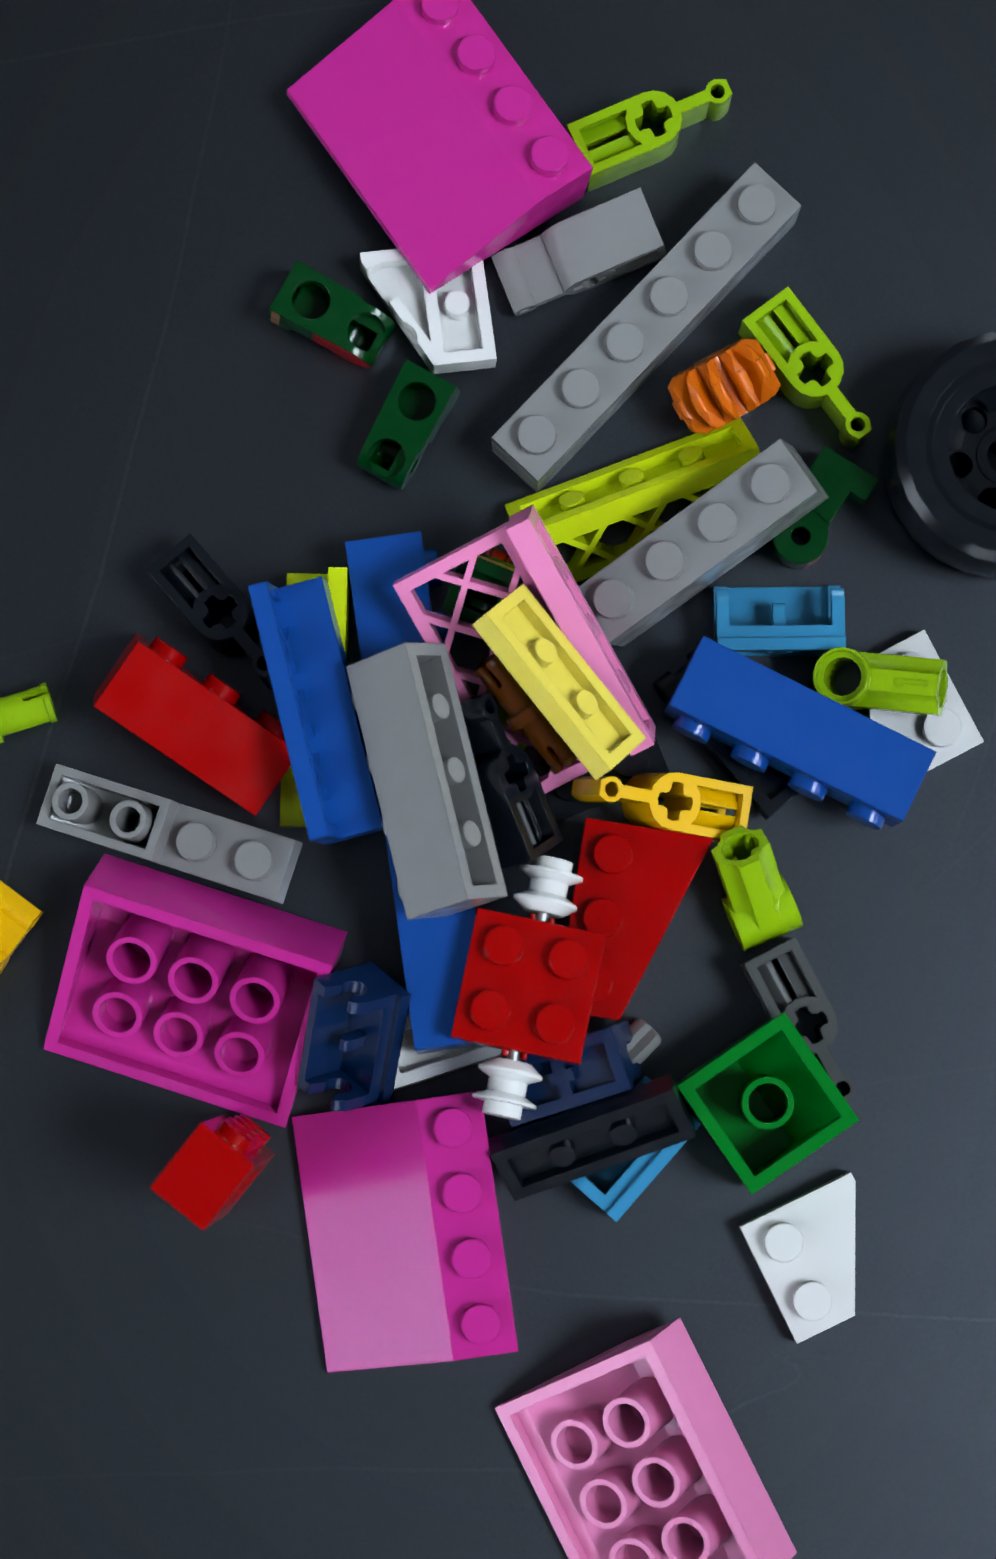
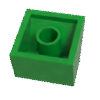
(766, 1102)

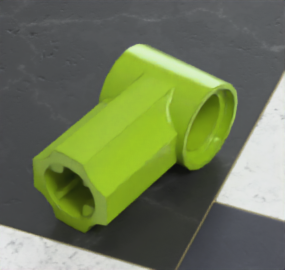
(886, 681)
(756, 894)

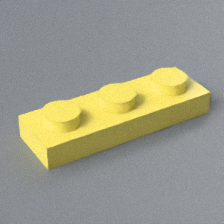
(559, 681)

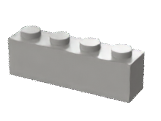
(702, 542)
(426, 780)

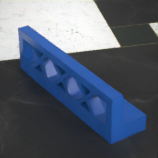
(317, 709)

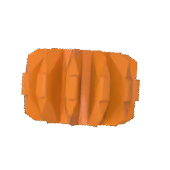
(724, 386)

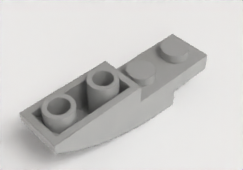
(169, 833)

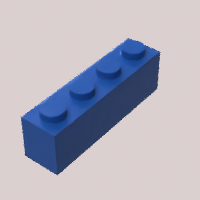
(799, 734)

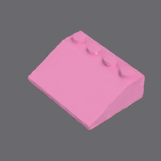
(643, 1458)

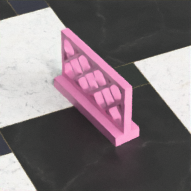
(557, 592)

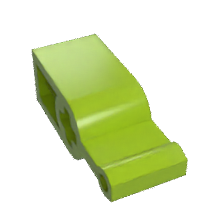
(614, 135)
(796, 339)

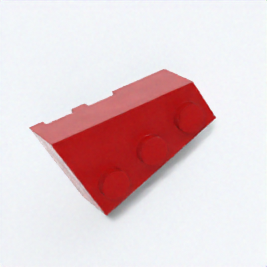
(195, 722)
(630, 895)

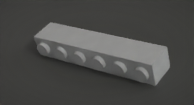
(645, 327)

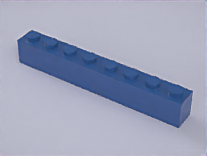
(436, 947)

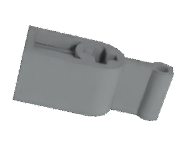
(580, 253)

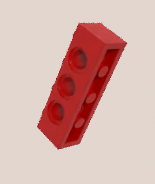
(214, 1168)

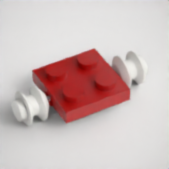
(528, 986)

